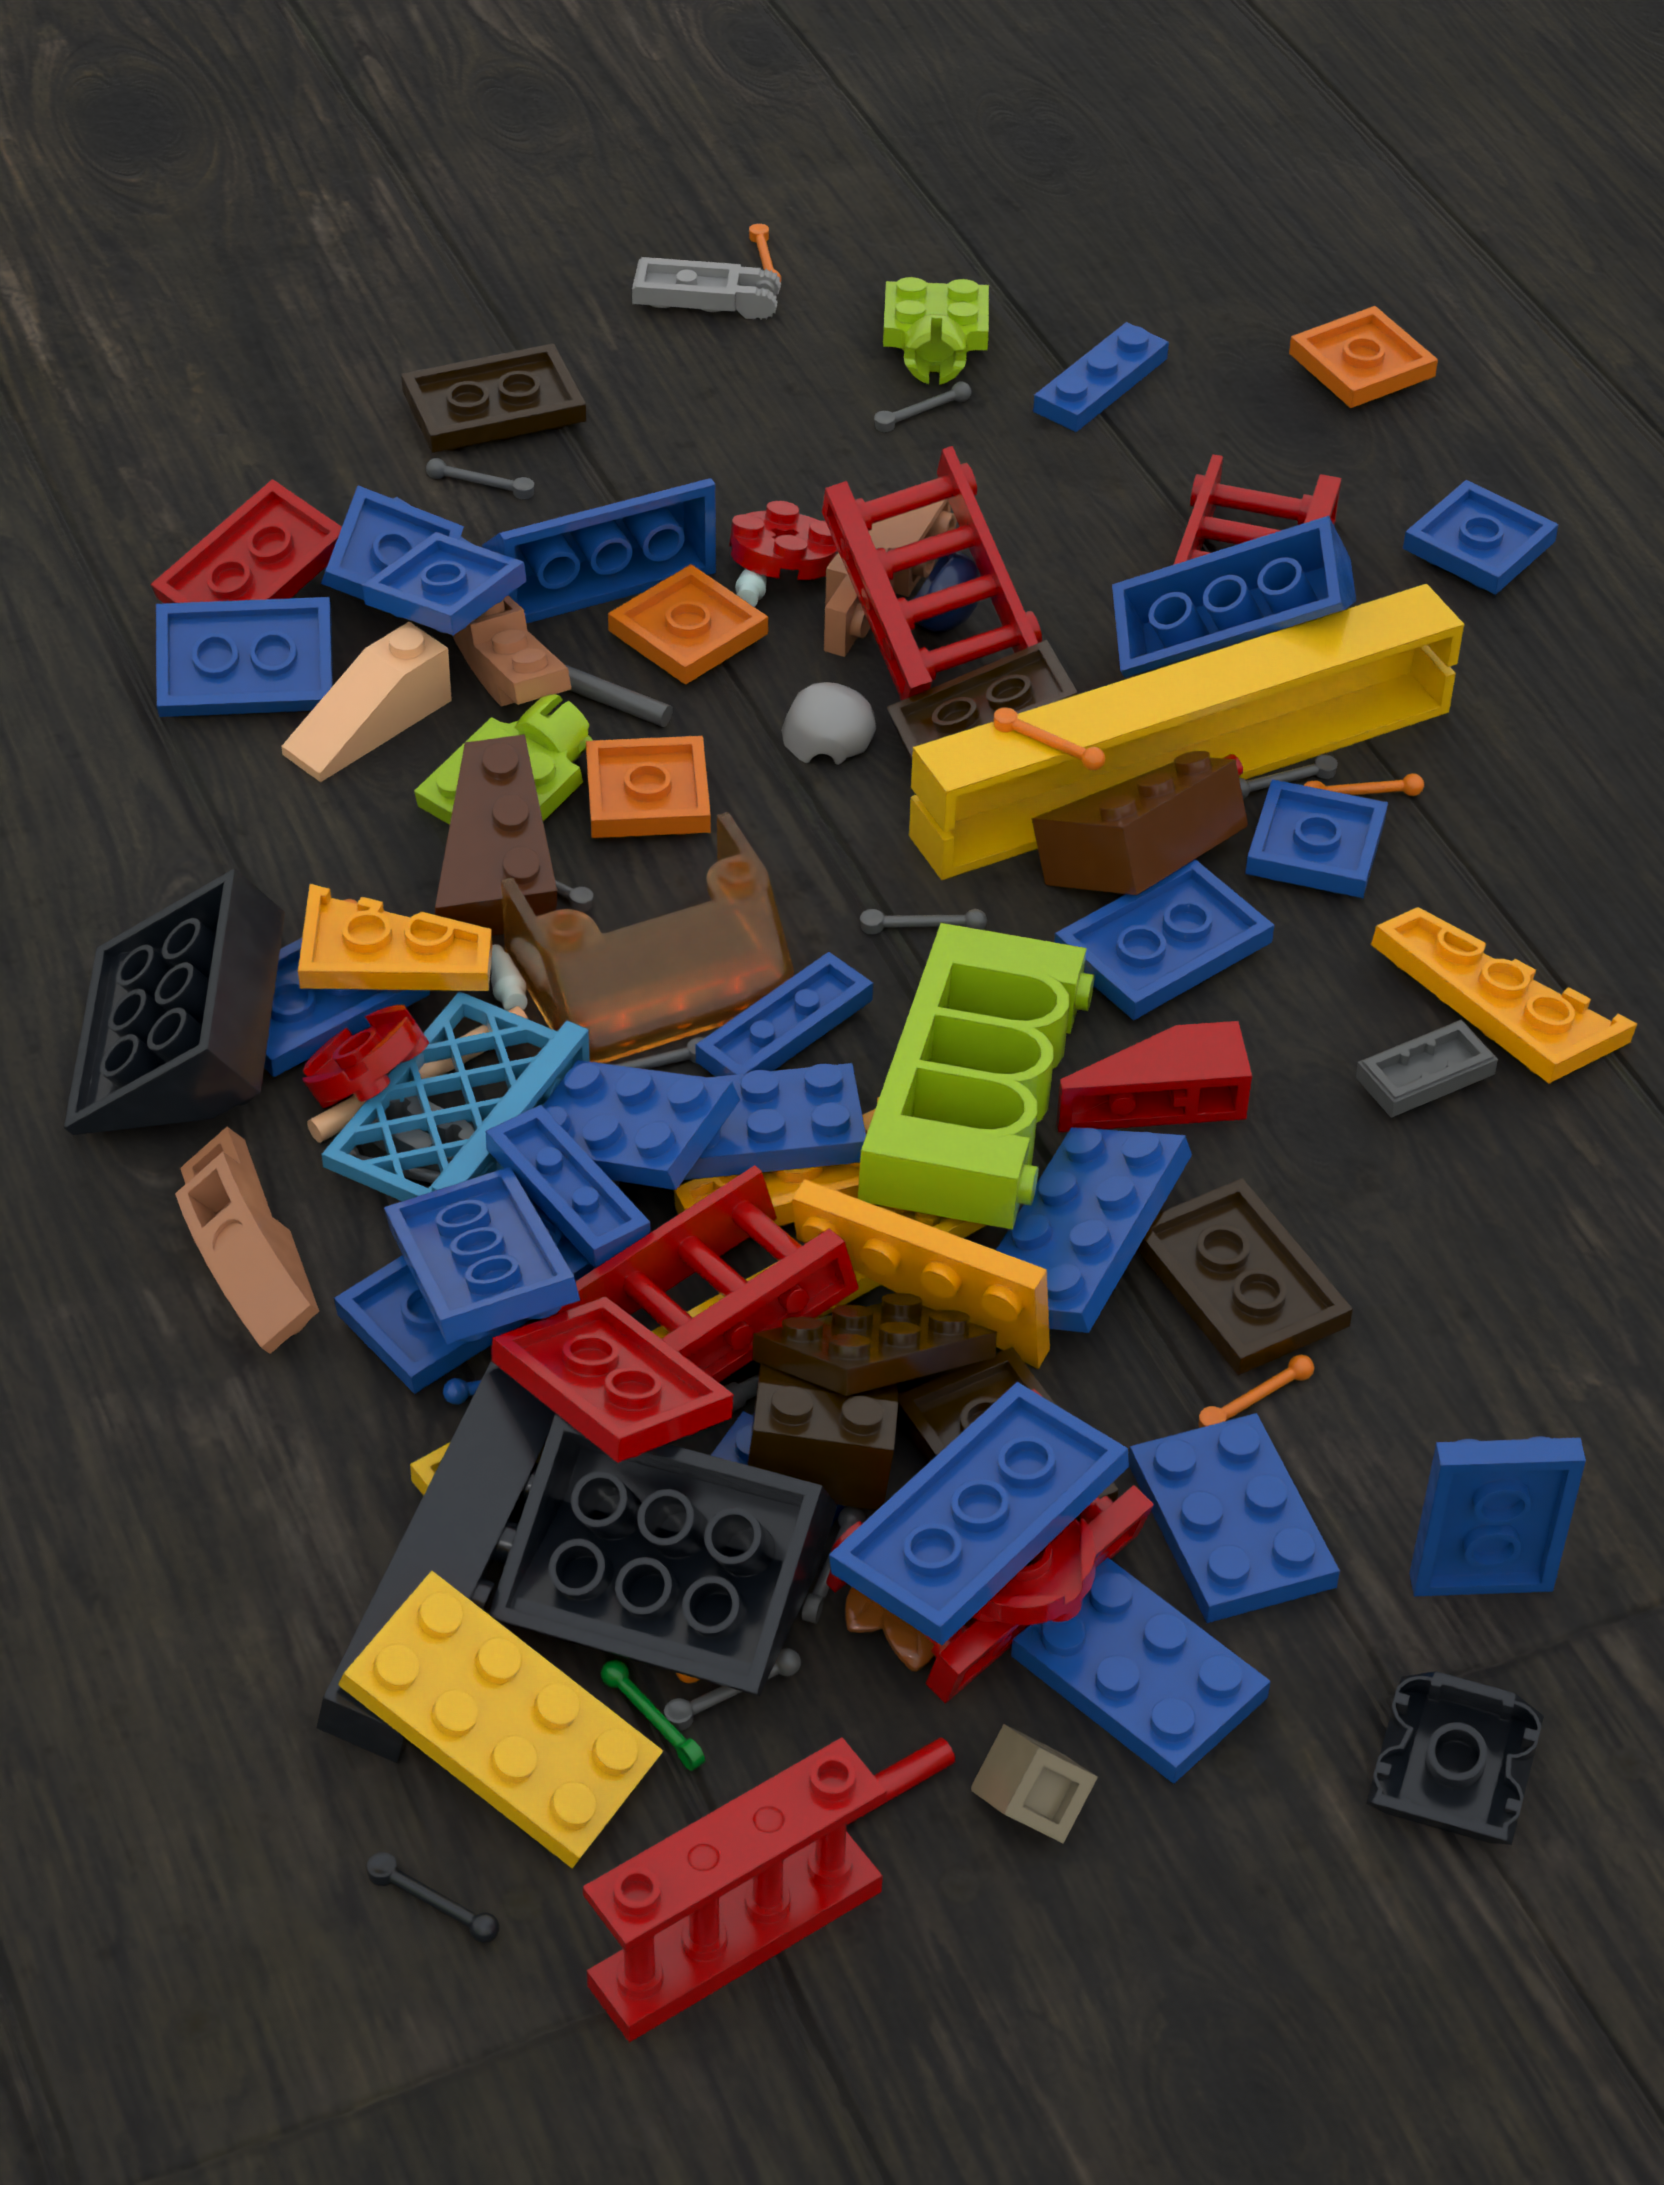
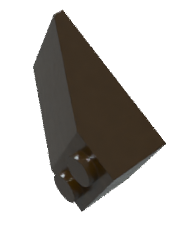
(825, 1436)

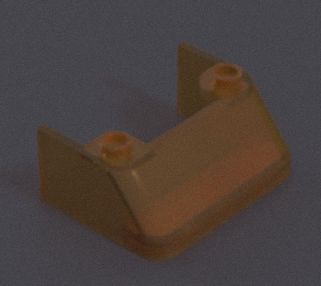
(659, 974)

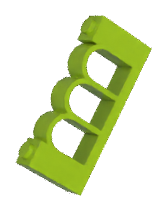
(973, 1076)

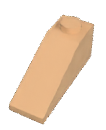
(373, 701)

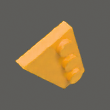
(380, 950)

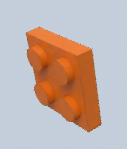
(1363, 356)
(688, 624)
(647, 787)

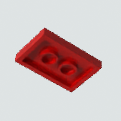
(255, 554)
(612, 1379)

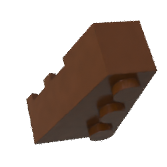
(1142, 826)
(495, 836)

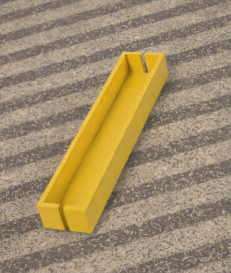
(1257, 699)

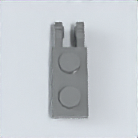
(706, 286)

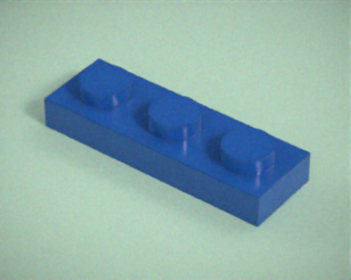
(1100, 376)
(786, 1019)
(567, 1185)

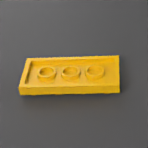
(500, 1718)

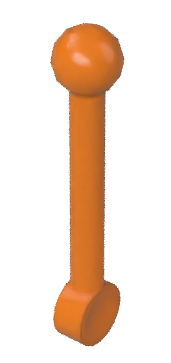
(760, 234)
(1007, 720)
(1411, 785)
(1299, 1368)

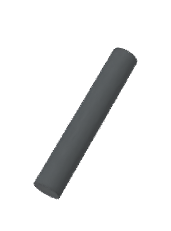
(619, 697)

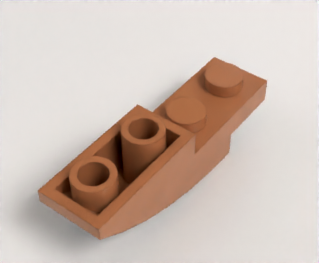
(843, 611)
(509, 658)
(243, 1243)

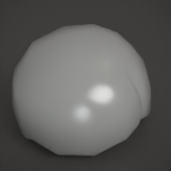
(829, 722)

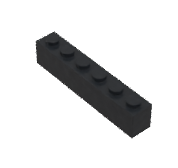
(454, 1532)

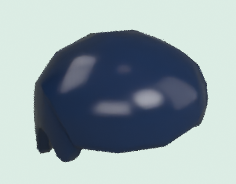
(949, 572)

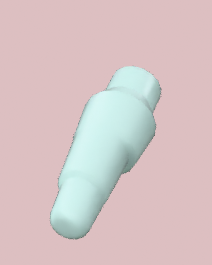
(751, 586)
(506, 980)

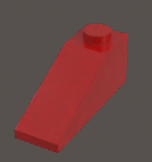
(1165, 1080)

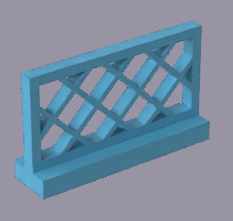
(535, 1083)

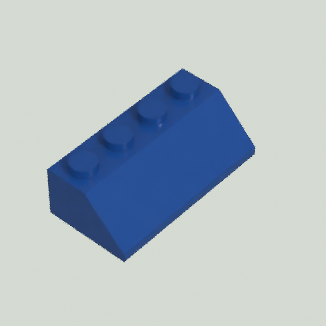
(611, 549)
(1232, 596)

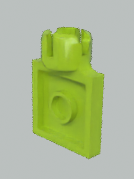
(936, 324)
(552, 745)

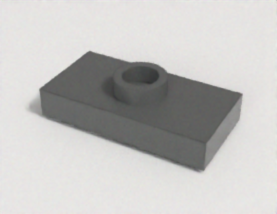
(1426, 1068)

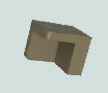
(1033, 1783)

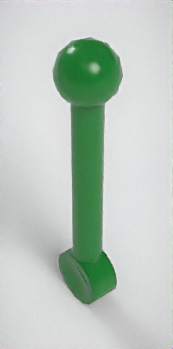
(615, 1675)

